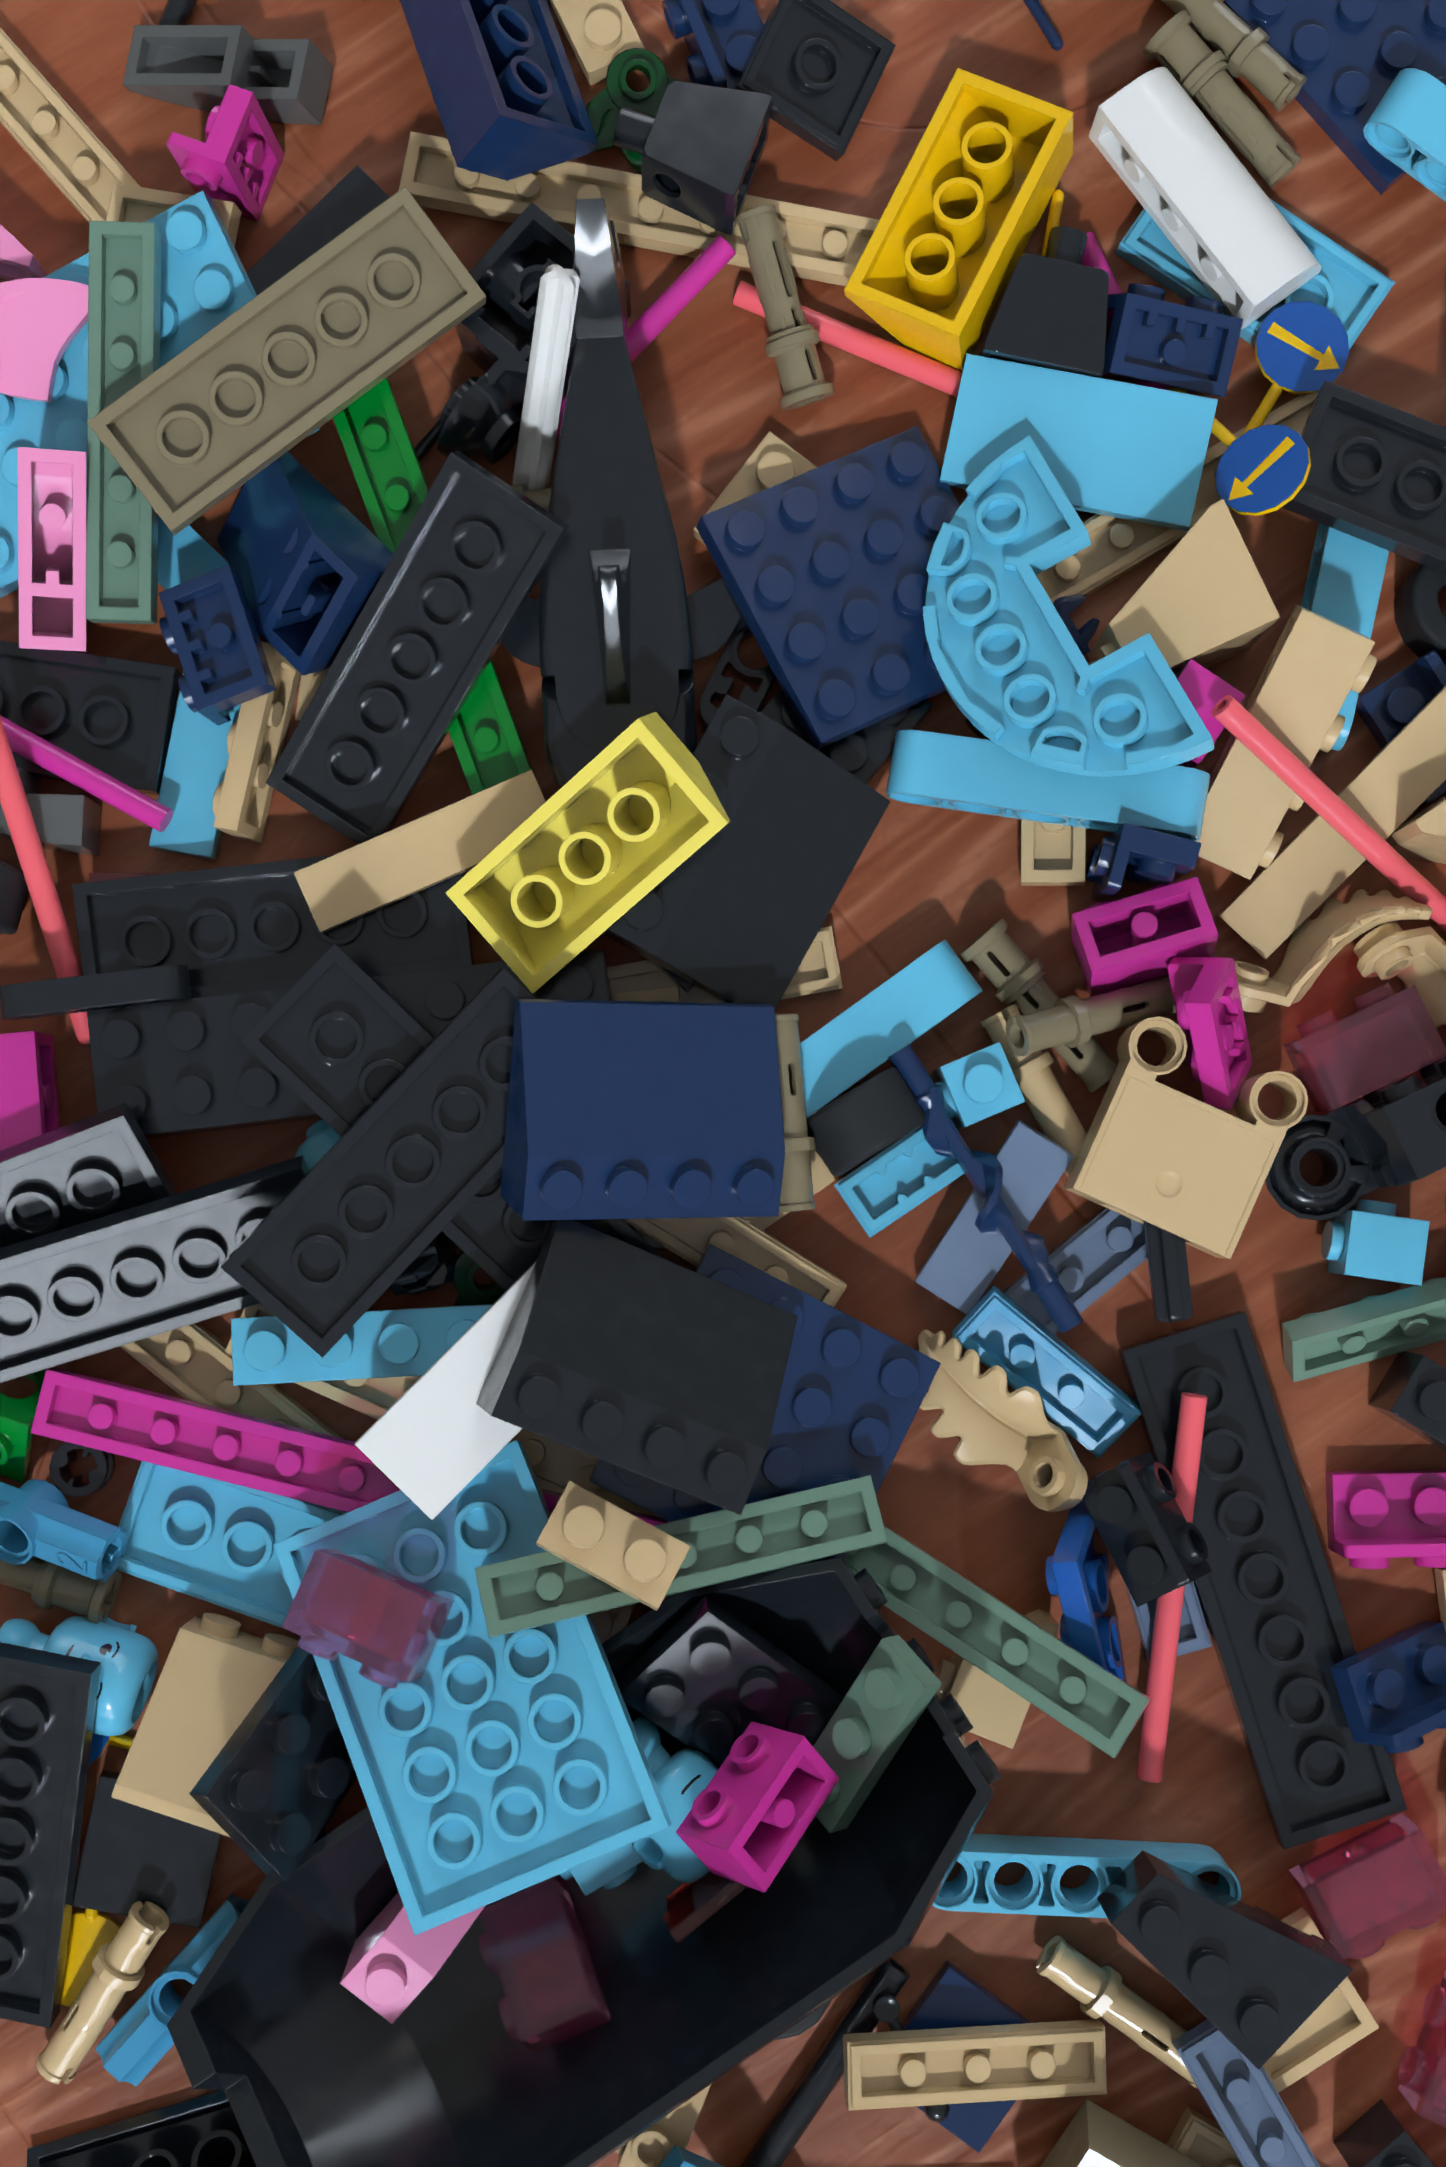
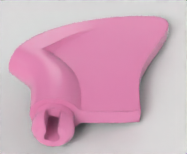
(35, 329)

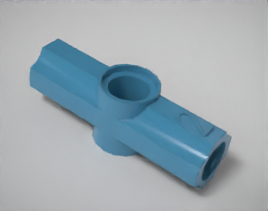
(41, 1524)
(142, 2032)

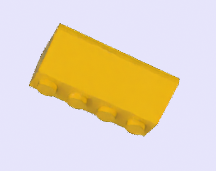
(962, 216)

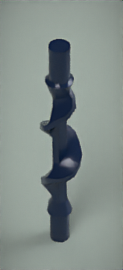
(986, 1177)

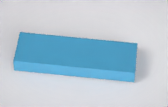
(1034, 1357)

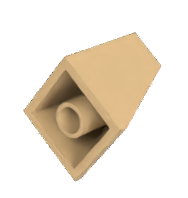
(1199, 601)
(194, 1710)

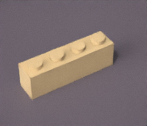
(1300, 705)

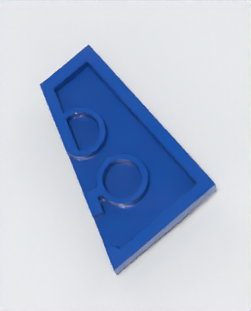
(1083, 1590)

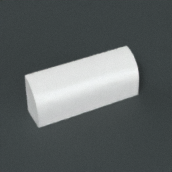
(1201, 196)
(436, 1431)

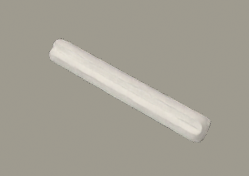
(546, 376)

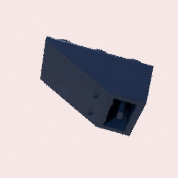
(301, 562)

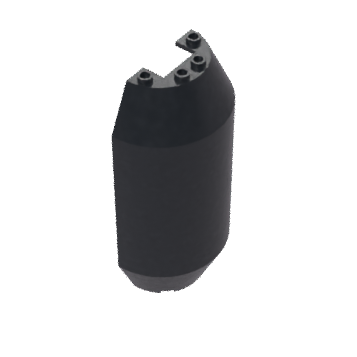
(447, 2086)

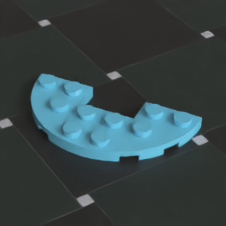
(1011, 653)

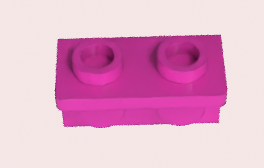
(238, 154)
(1214, 1025)
(1387, 1516)

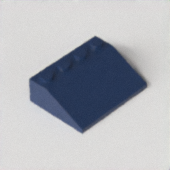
(643, 1111)

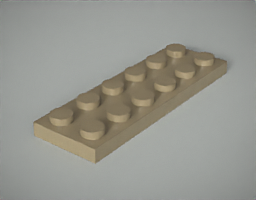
(288, 361)

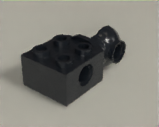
(484, 411)
(1364, 1146)

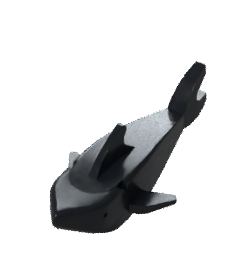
(613, 599)

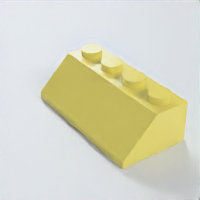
(591, 851)

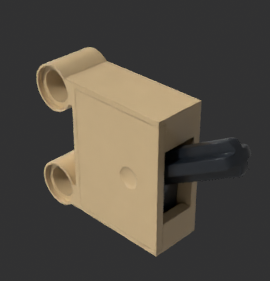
(1179, 1161)

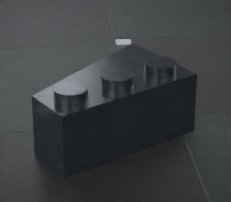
(1224, 1956)

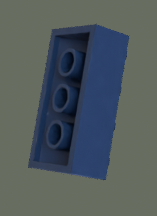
(500, 84)

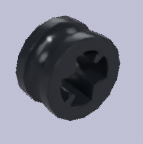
(72, 1485)

